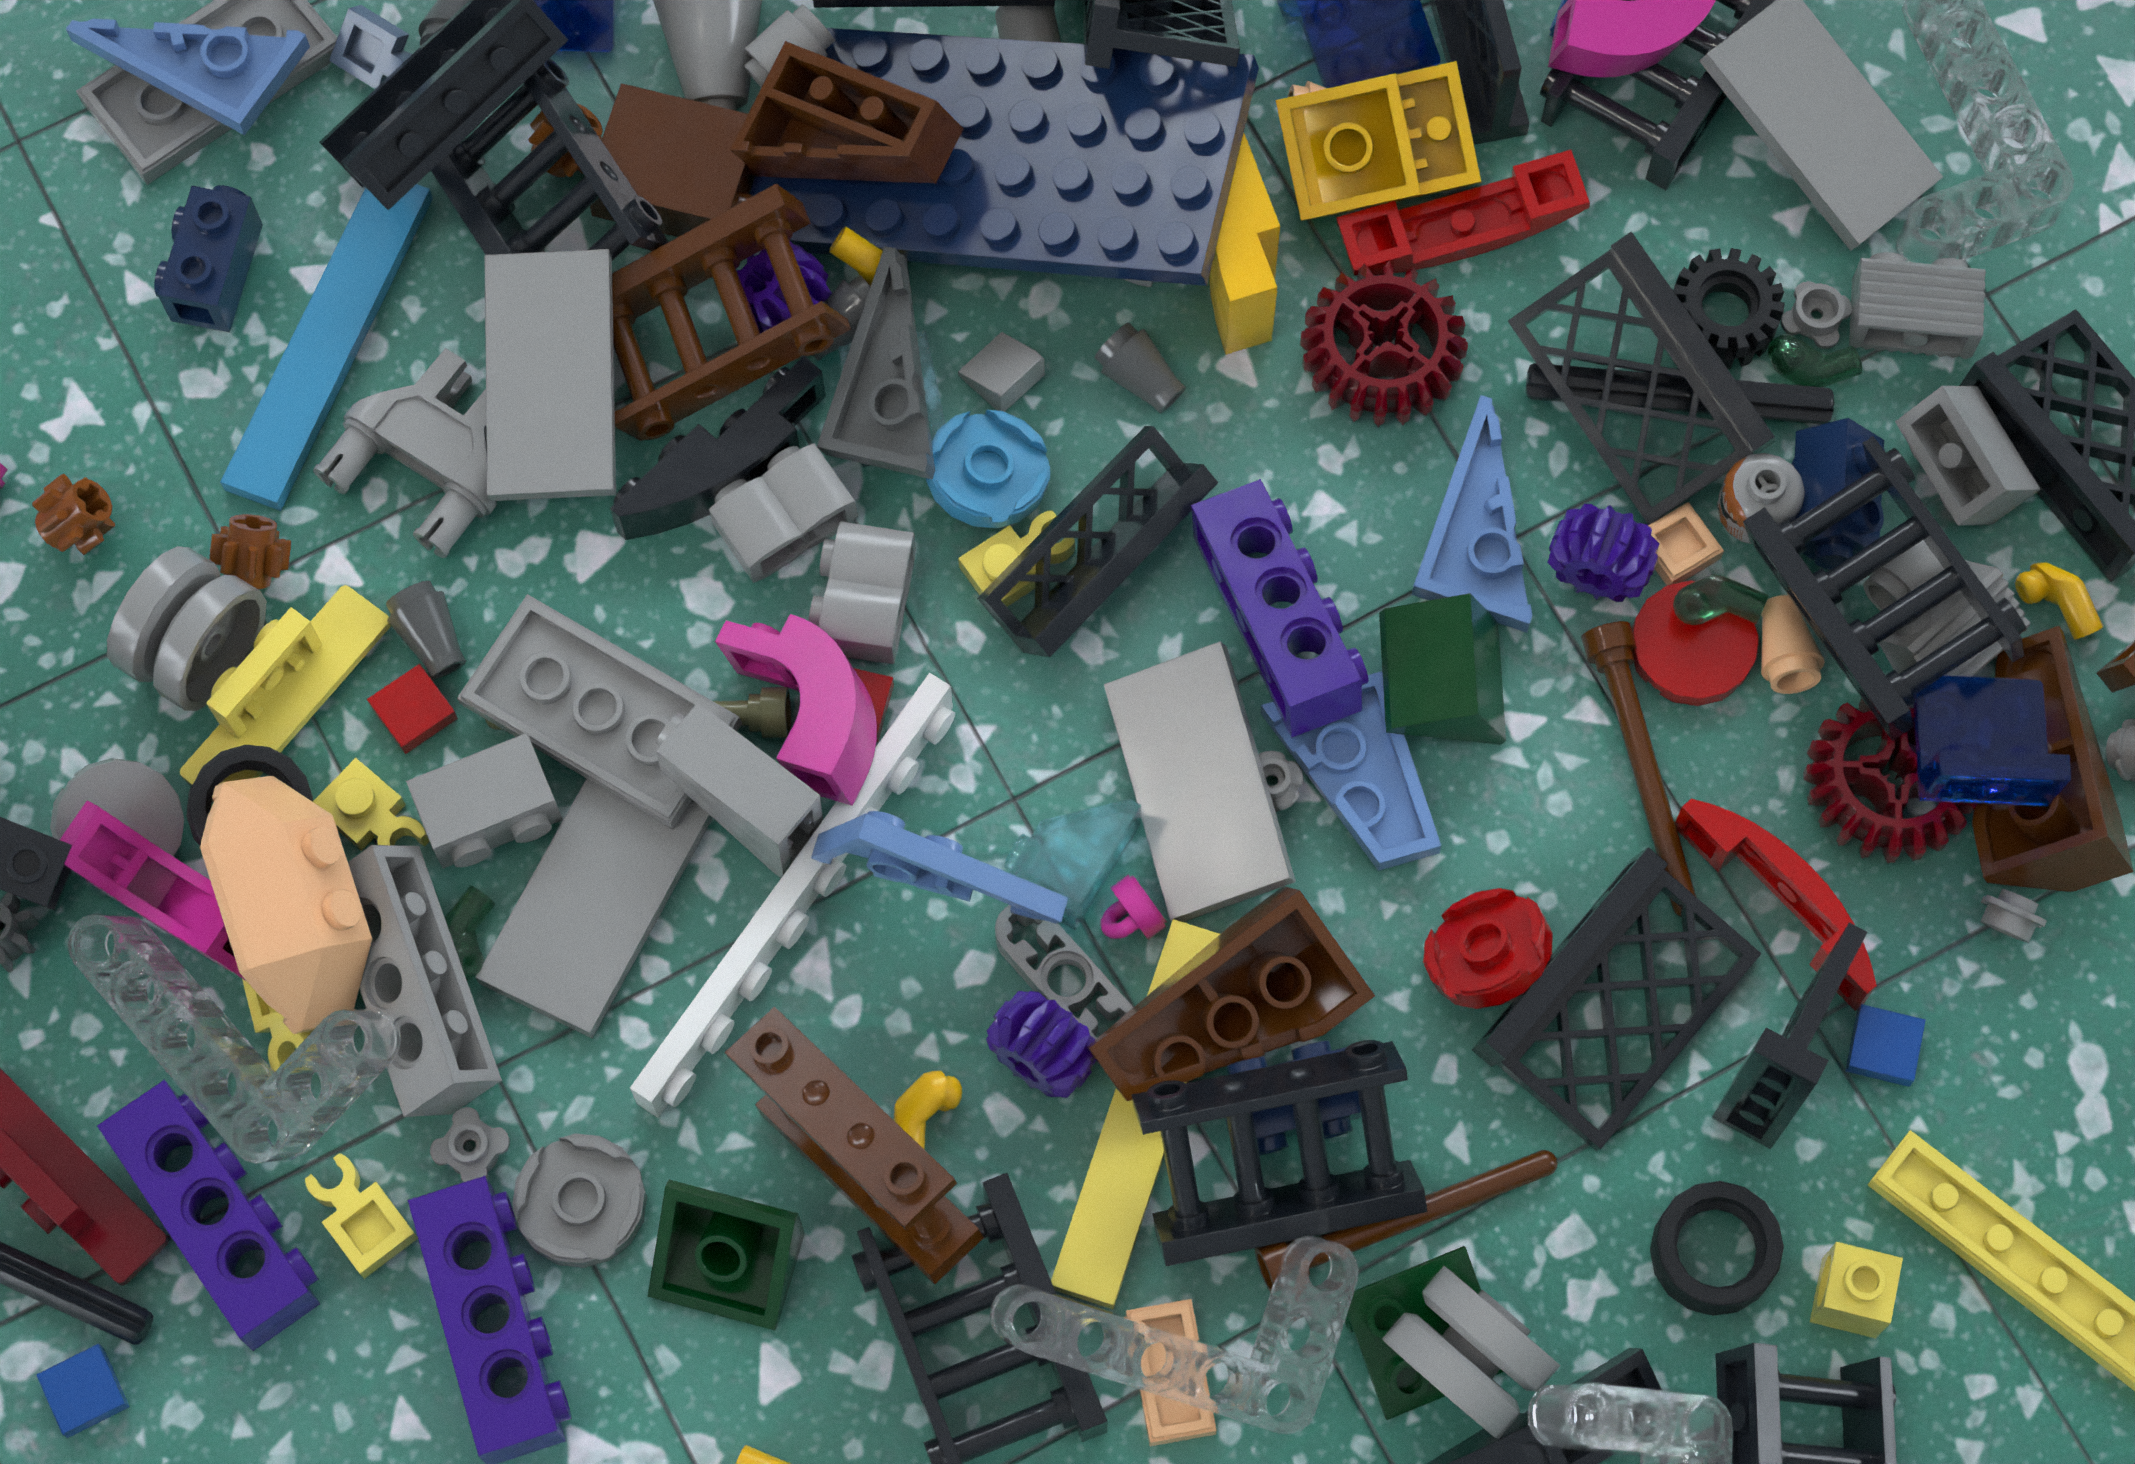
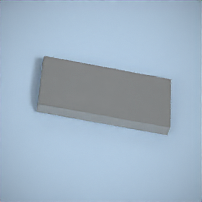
(1821, 119)
(162, 131)
(549, 375)
(585, 705)
(1199, 783)
(590, 907)

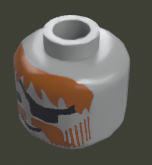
(1759, 483)

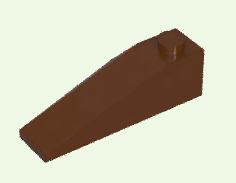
(2080, 832)
(1246, 993)

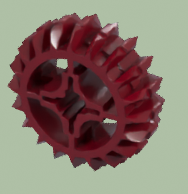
(1353, 311)
(1841, 779)

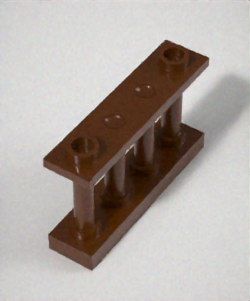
(690, 259)
(855, 1145)

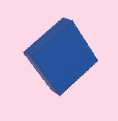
(1885, 1045)
(82, 1390)

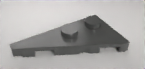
(880, 396)

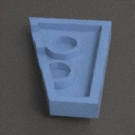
(1366, 779)

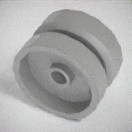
(185, 626)
(1471, 1351)

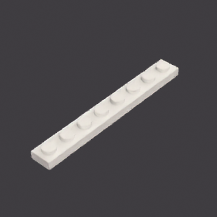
(782, 915)

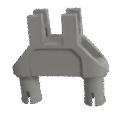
(427, 436)

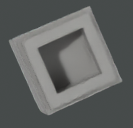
(1003, 371)

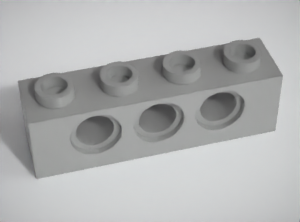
(421, 985)

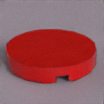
(1691, 661)
(1488, 948)

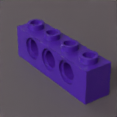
(1303, 690)
(445, 1226)
(254, 1306)

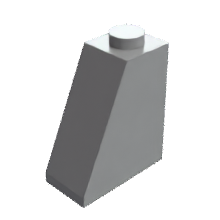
(740, 786)

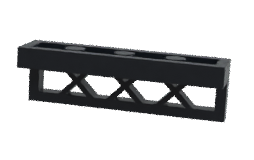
(1111, 559)

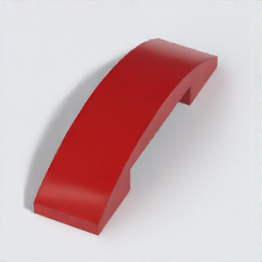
(1466, 222)
(1724, 835)

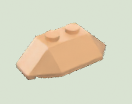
(286, 899)

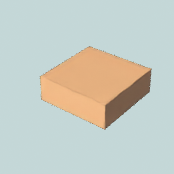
(1684, 545)

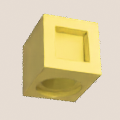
(1856, 1290)

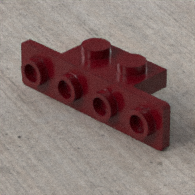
(71, 1189)

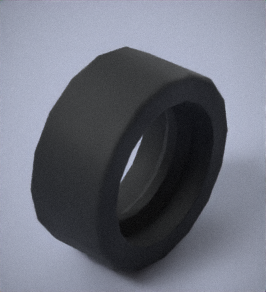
(236, 760)
(1744, 1206)

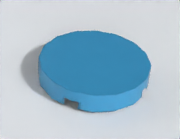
(989, 469)

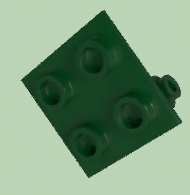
(1379, 1307)

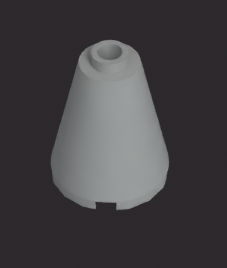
(709, 47)

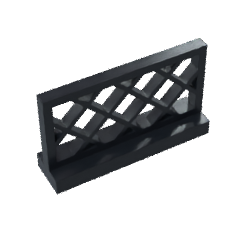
(1161, 27)
(1488, 65)
(1686, 347)
(2087, 507)
(1575, 961)
(1780, 1067)

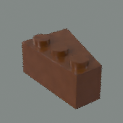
(842, 125)

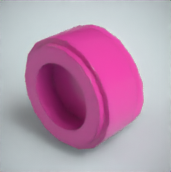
(1141, 911)

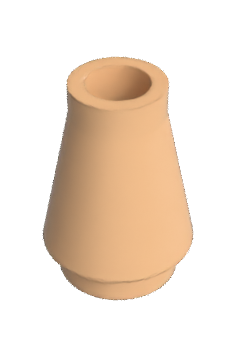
(1788, 648)

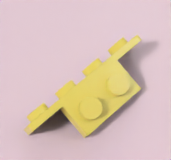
(288, 677)

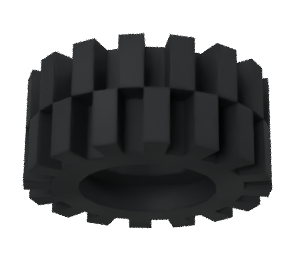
(1743, 281)

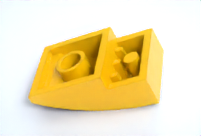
(1378, 141)
(1245, 260)

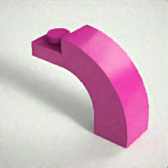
(1621, 35)
(836, 718)
(148, 882)

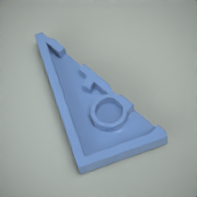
(209, 69)
(1475, 532)
(933, 865)

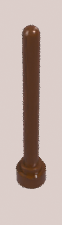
(1611, 651)
(1439, 1204)

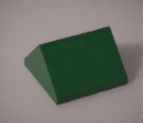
(1442, 670)
(724, 1254)

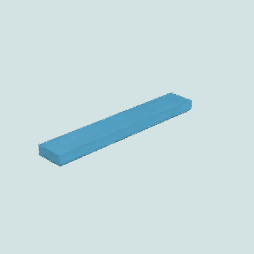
(323, 348)

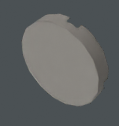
(128, 793)
(579, 1200)

